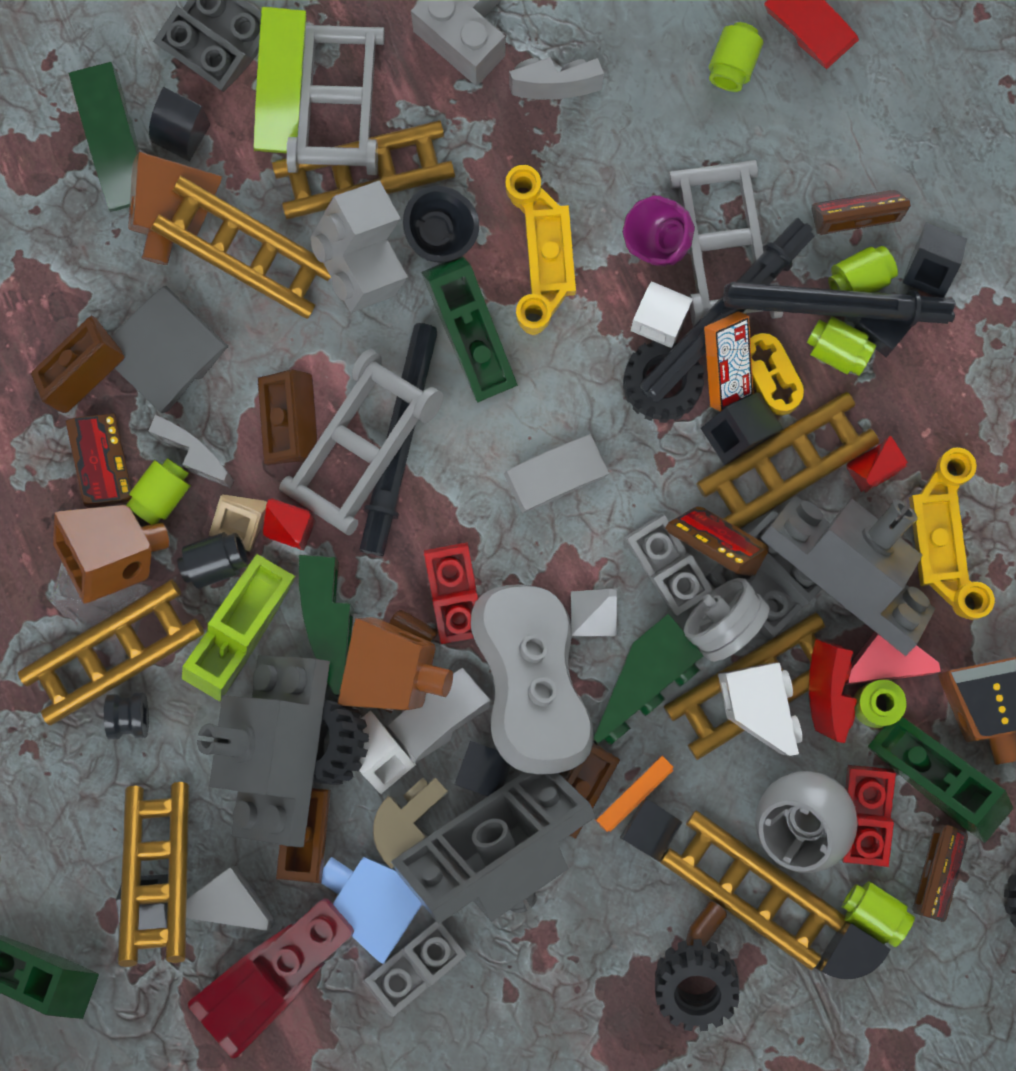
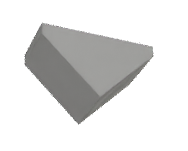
(229, 901)

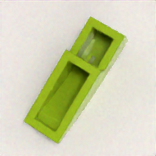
(279, 78)
(237, 627)

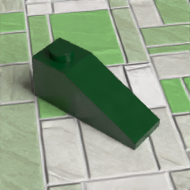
(469, 327)
(943, 778)
(44, 980)

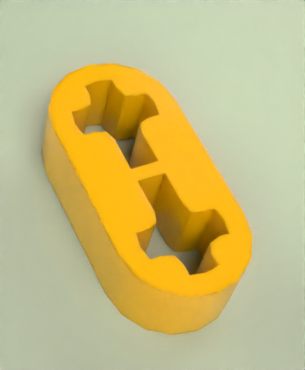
(781, 369)

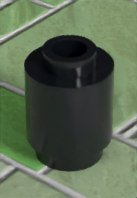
(212, 559)

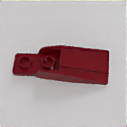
(269, 978)

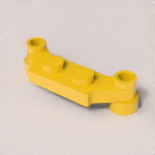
(548, 249)
(941, 540)

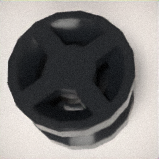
(126, 716)

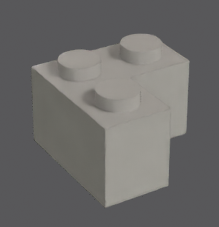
(461, 34)
(356, 247)

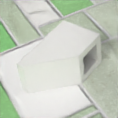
(759, 704)

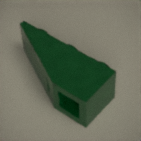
(649, 667)

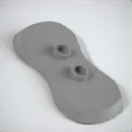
(536, 710)

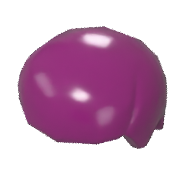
(658, 231)

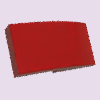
(815, 26)
(452, 590)
(830, 708)
(873, 799)

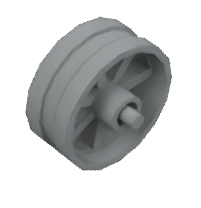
(726, 619)

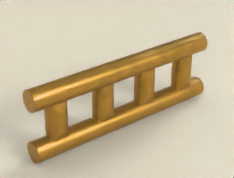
(429, 173)
(217, 255)
(795, 435)
(119, 625)
(689, 702)
(782, 887)
(172, 892)

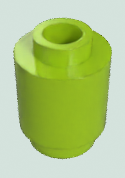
(735, 56)
(864, 271)
(841, 346)
(158, 491)
(867, 710)
(877, 913)

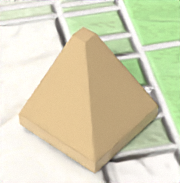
(240, 517)

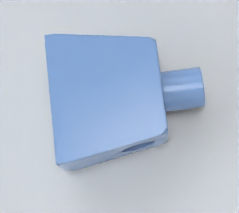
(372, 902)

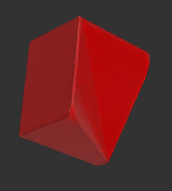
(877, 465)
(287, 524)

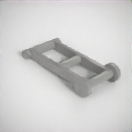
(297, 147)
(751, 235)
(367, 372)

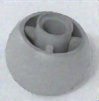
(797, 814)

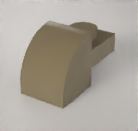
(396, 826)

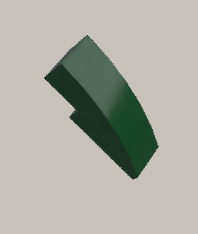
(107, 130)
(325, 621)

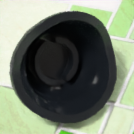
(440, 224)

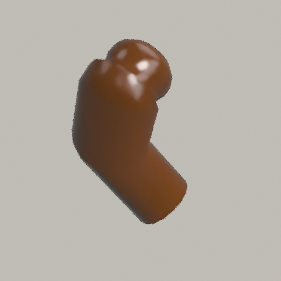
(706, 923)

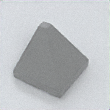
(594, 613)

